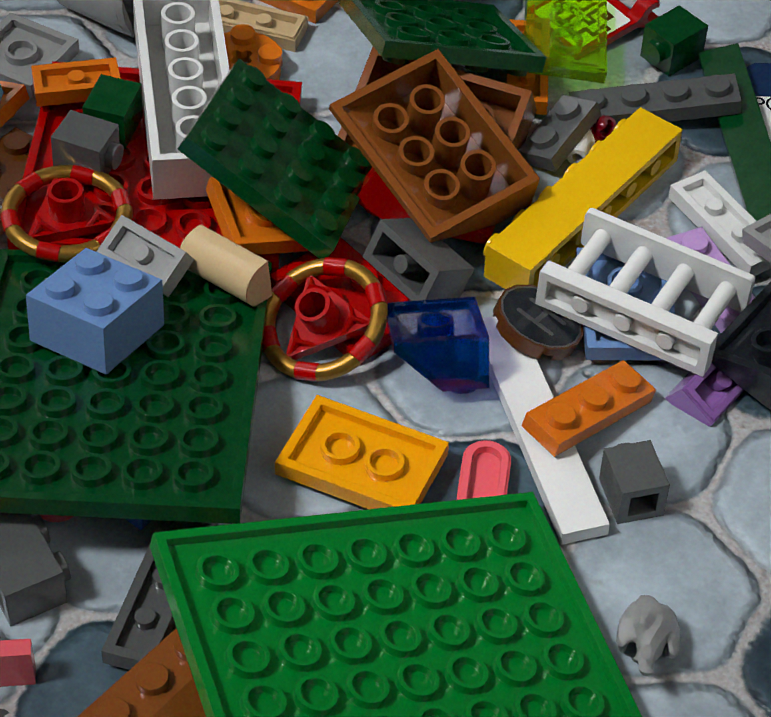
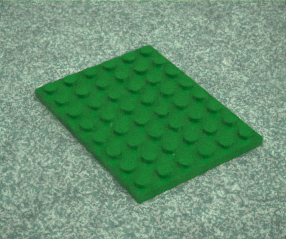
(389, 615)

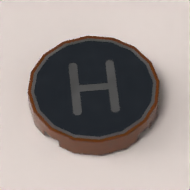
(533, 327)

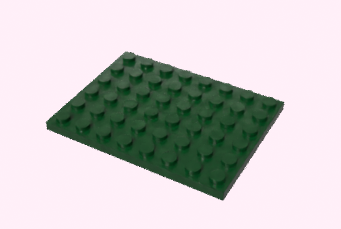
(149, 437)

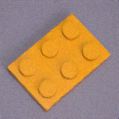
(360, 456)

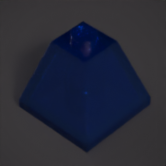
(442, 341)

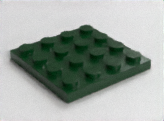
(462, 31)
(278, 158)

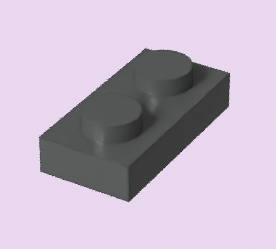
(560, 132)

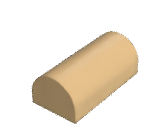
(228, 265)

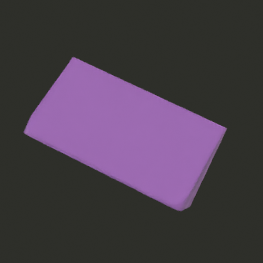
(705, 396)

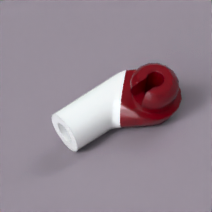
(599, 131)

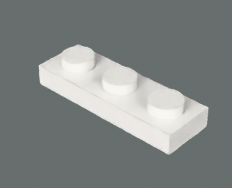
(720, 216)

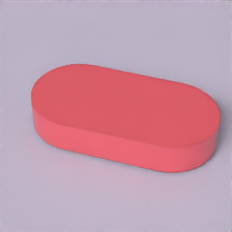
(484, 470)

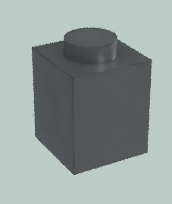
(87, 143)
(634, 481)

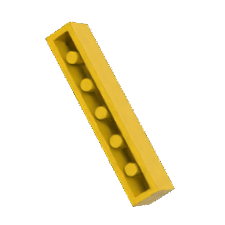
(605, 179)

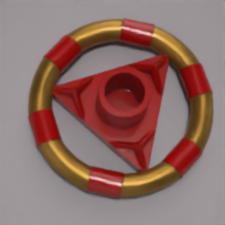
(63, 212)
(324, 320)

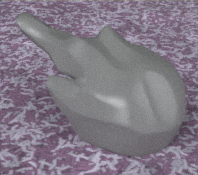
(650, 627)

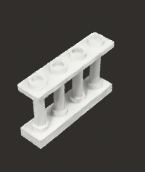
(634, 320)

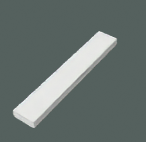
(559, 479)

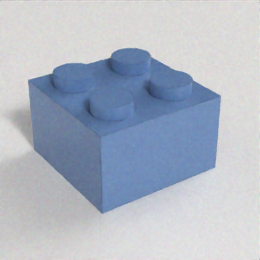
(95, 310)

